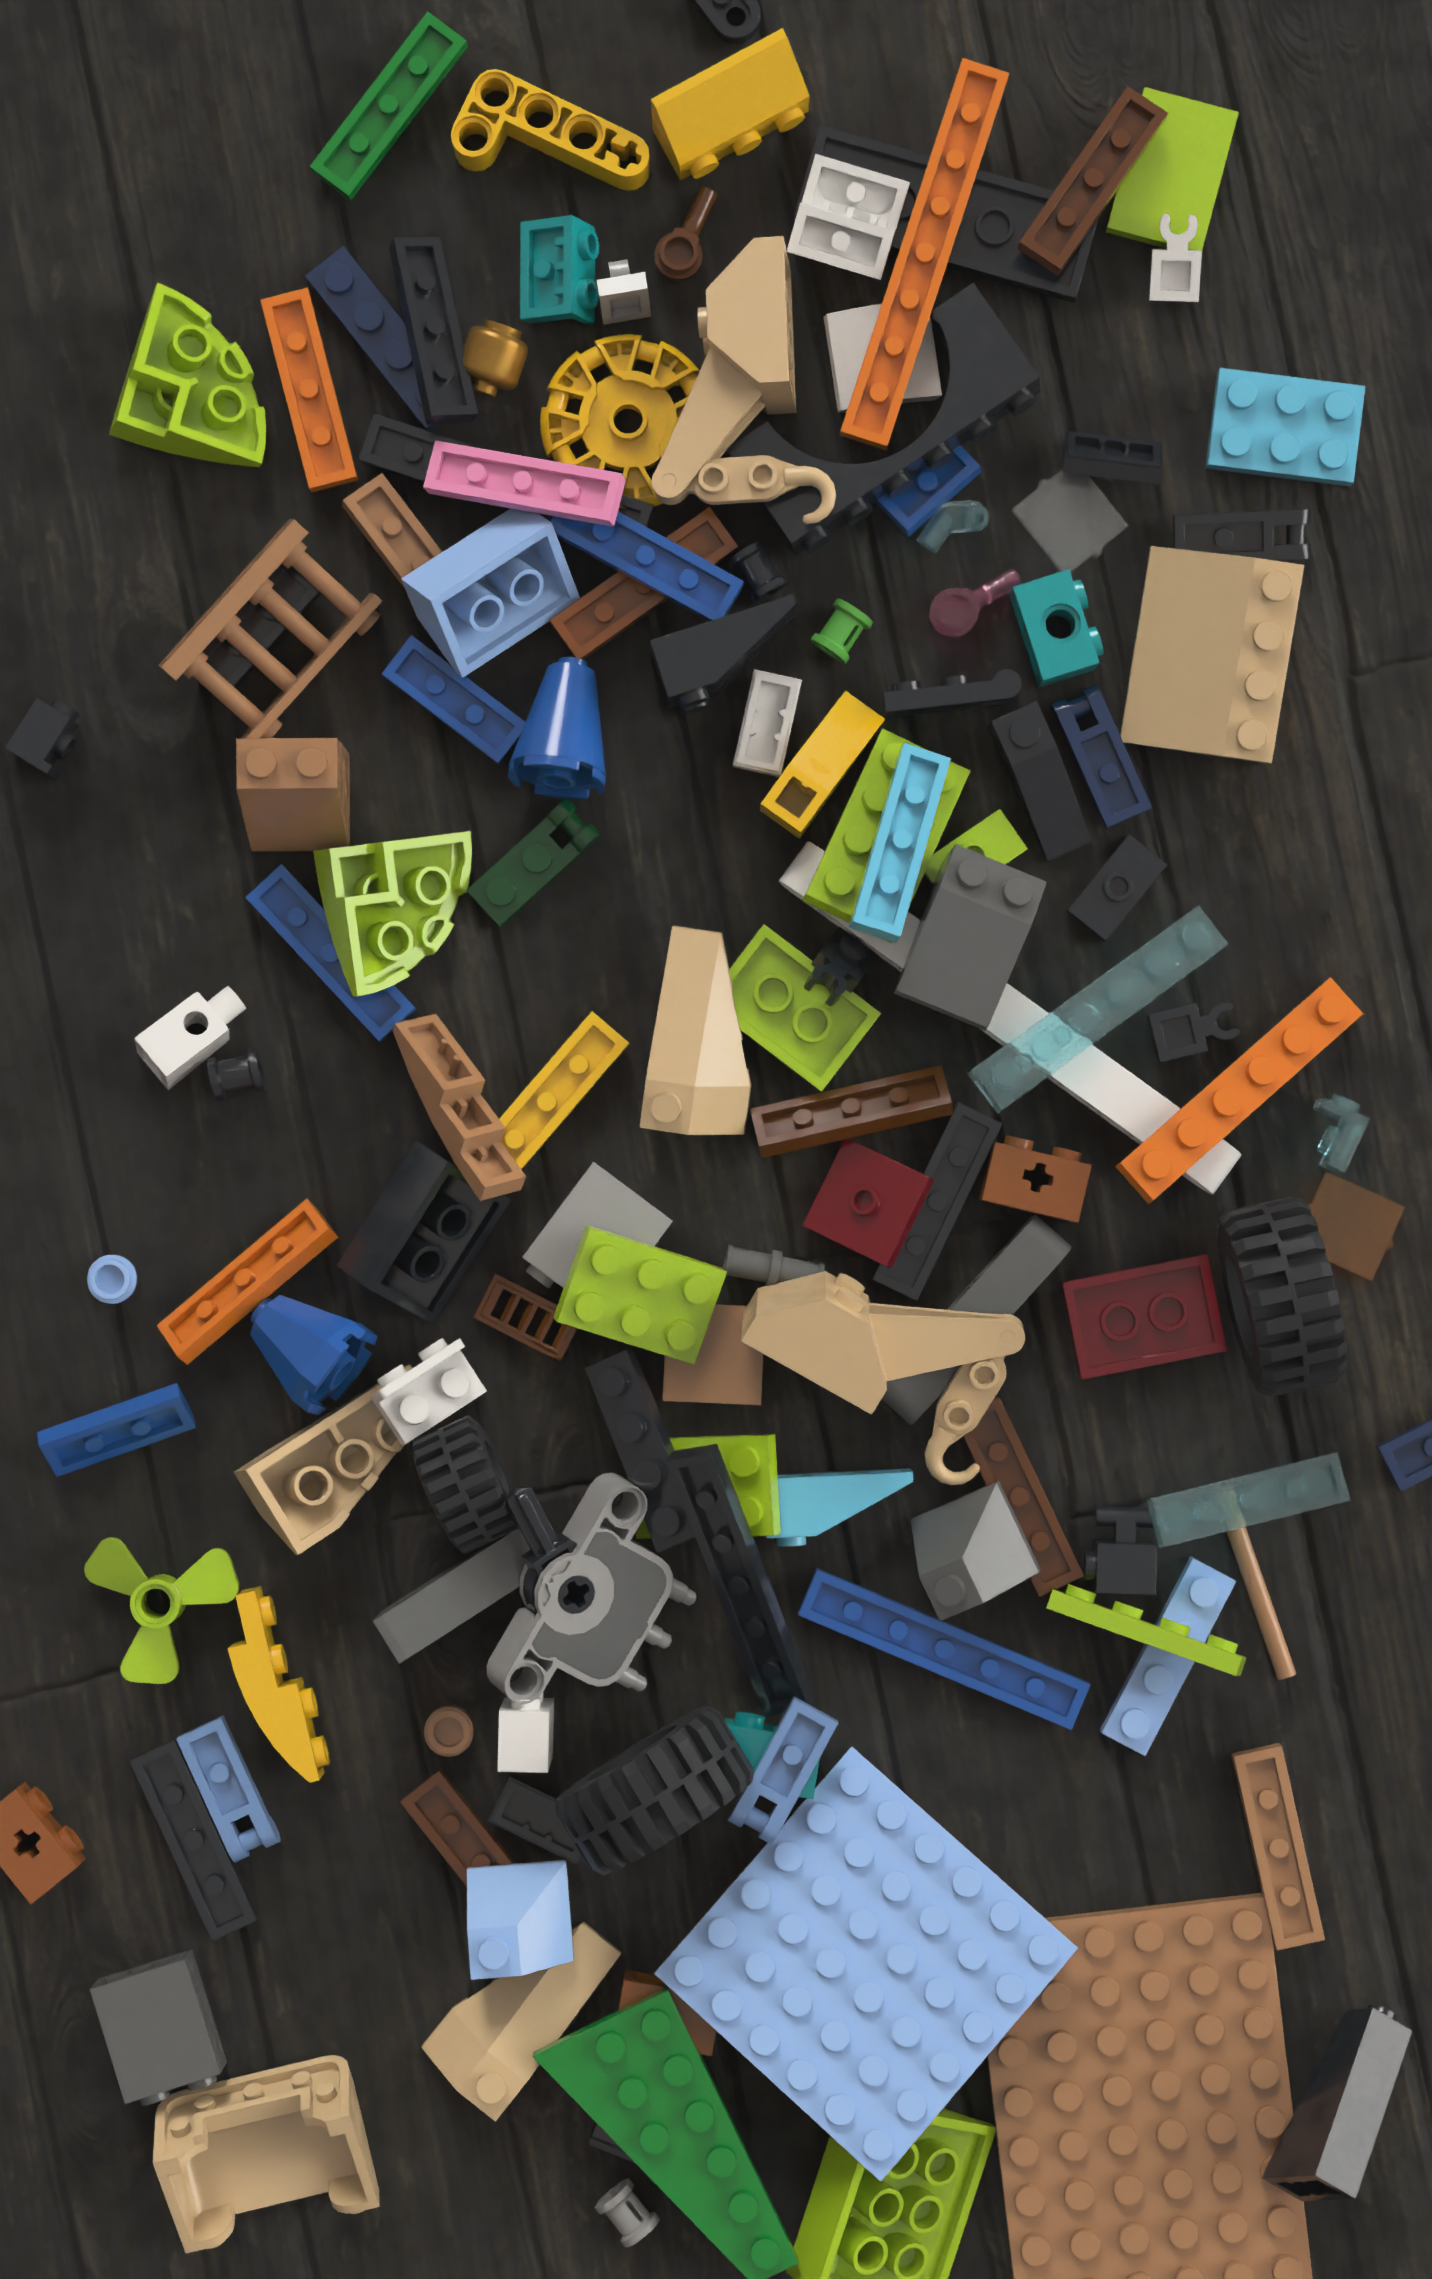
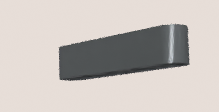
(996, 1290)

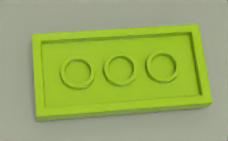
(847, 853)

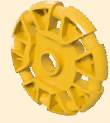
(602, 401)

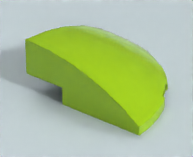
(189, 388)
(391, 903)

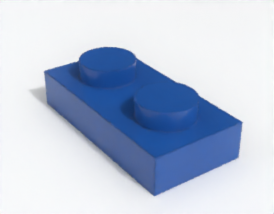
(930, 492)

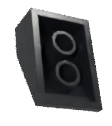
(709, 656)

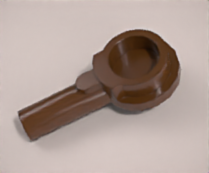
(679, 253)

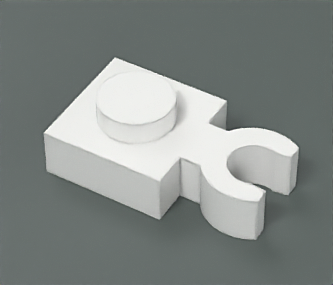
(1176, 269)

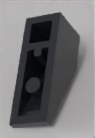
(1040, 780)

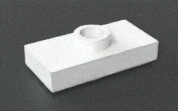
(767, 723)

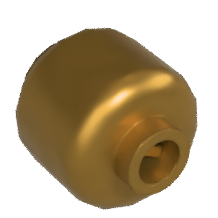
(494, 357)

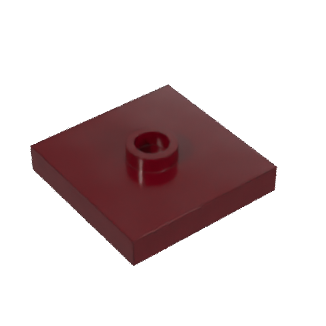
(868, 1202)

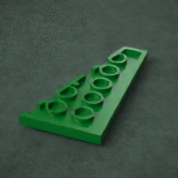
(660, 2105)

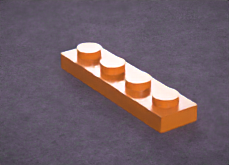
(309, 390)
(247, 1281)

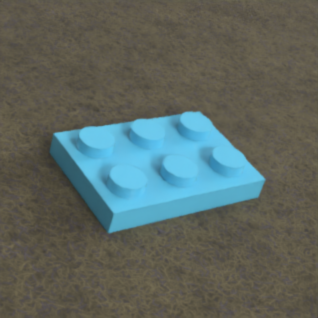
(1285, 427)

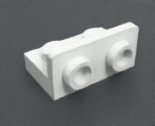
(428, 1392)

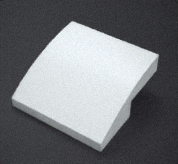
(848, 216)
(848, 339)

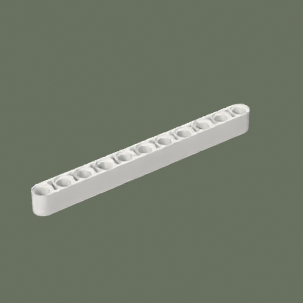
(1089, 1077)

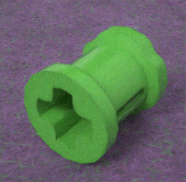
(841, 630)

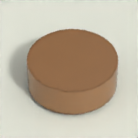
(449, 1730)

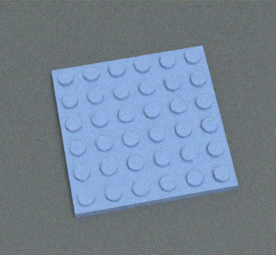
(866, 1963)

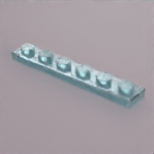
(1097, 1009)

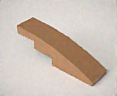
(453, 1099)

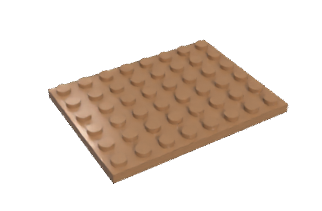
(1151, 2102)

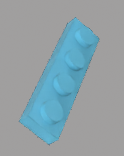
(900, 843)

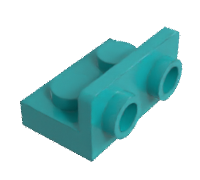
(558, 270)

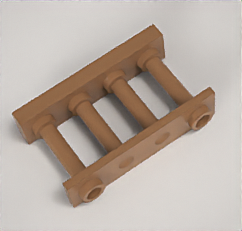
(255, 586)

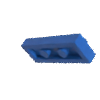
(454, 700)
(116, 1430)

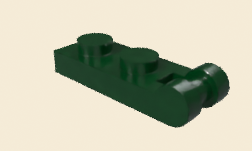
(532, 864)

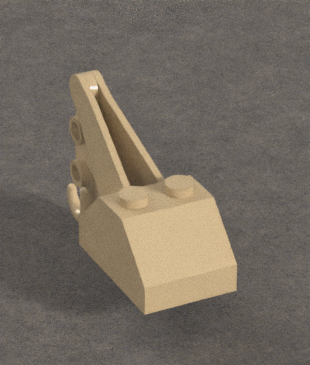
(744, 371)
(854, 1346)

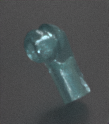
(953, 518)

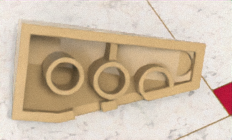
(321, 1471)
(490, 2037)

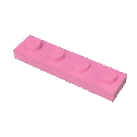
(524, 483)

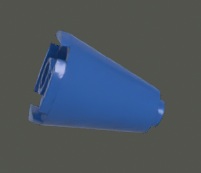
(562, 735)

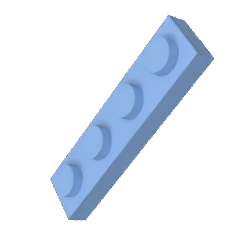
(1158, 1673)

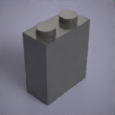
(159, 2028)

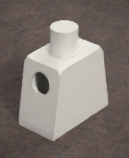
(174, 1051)

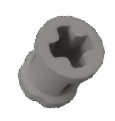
(627, 2213)

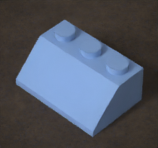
(492, 588)

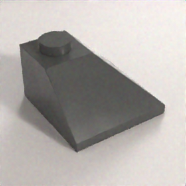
(971, 1550)

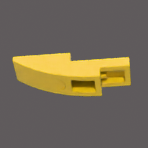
(279, 1706)

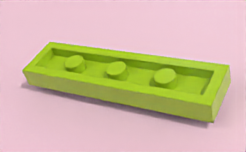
(1167, 1636)

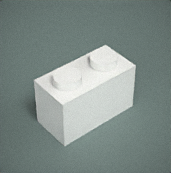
(526, 1735)

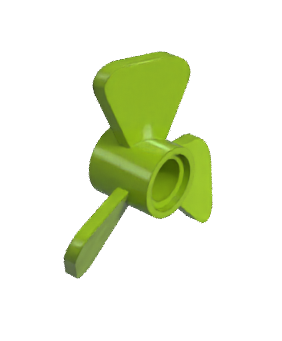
(153, 1652)

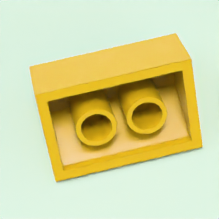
(730, 106)

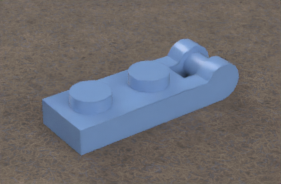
(784, 1768)
(227, 1787)

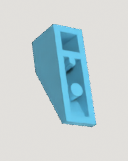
(821, 1500)

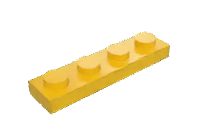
(560, 1087)

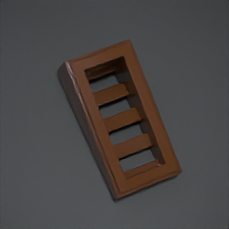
(483, 1314)

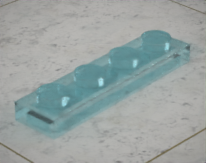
(1248, 1500)

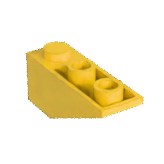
(821, 764)

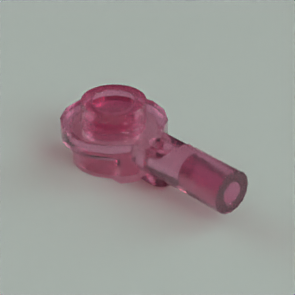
(957, 609)

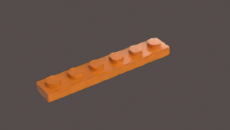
(1239, 1090)

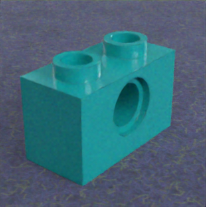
(1054, 657)

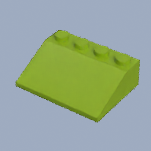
(900, 2224)

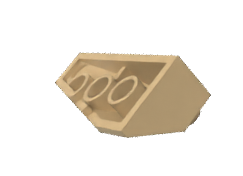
(696, 1055)

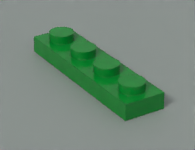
(389, 106)

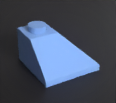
(518, 1918)

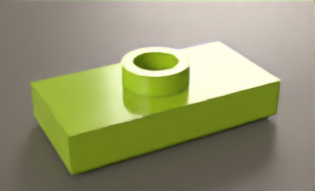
(991, 838)

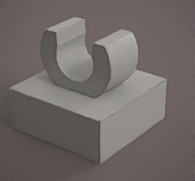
(623, 294)

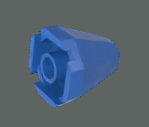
(310, 1349)

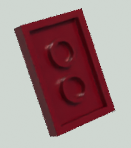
(1143, 1316)

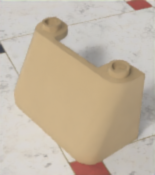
(262, 2145)

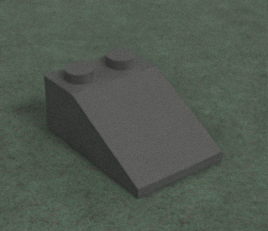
(969, 936)

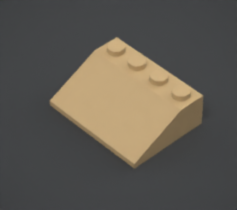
(1211, 653)

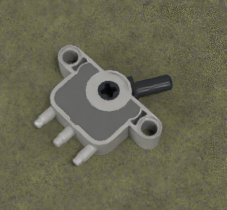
(584, 1594)

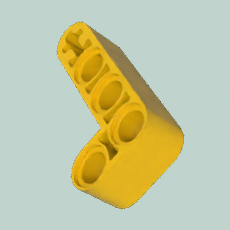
(554, 139)

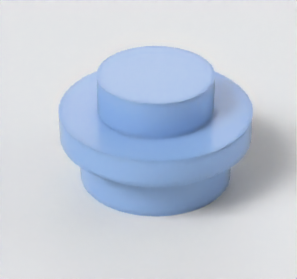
(112, 1279)

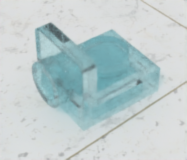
(1340, 1141)

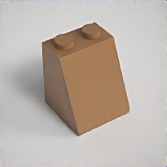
(294, 793)

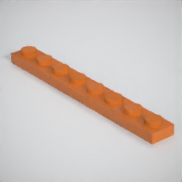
(924, 254)

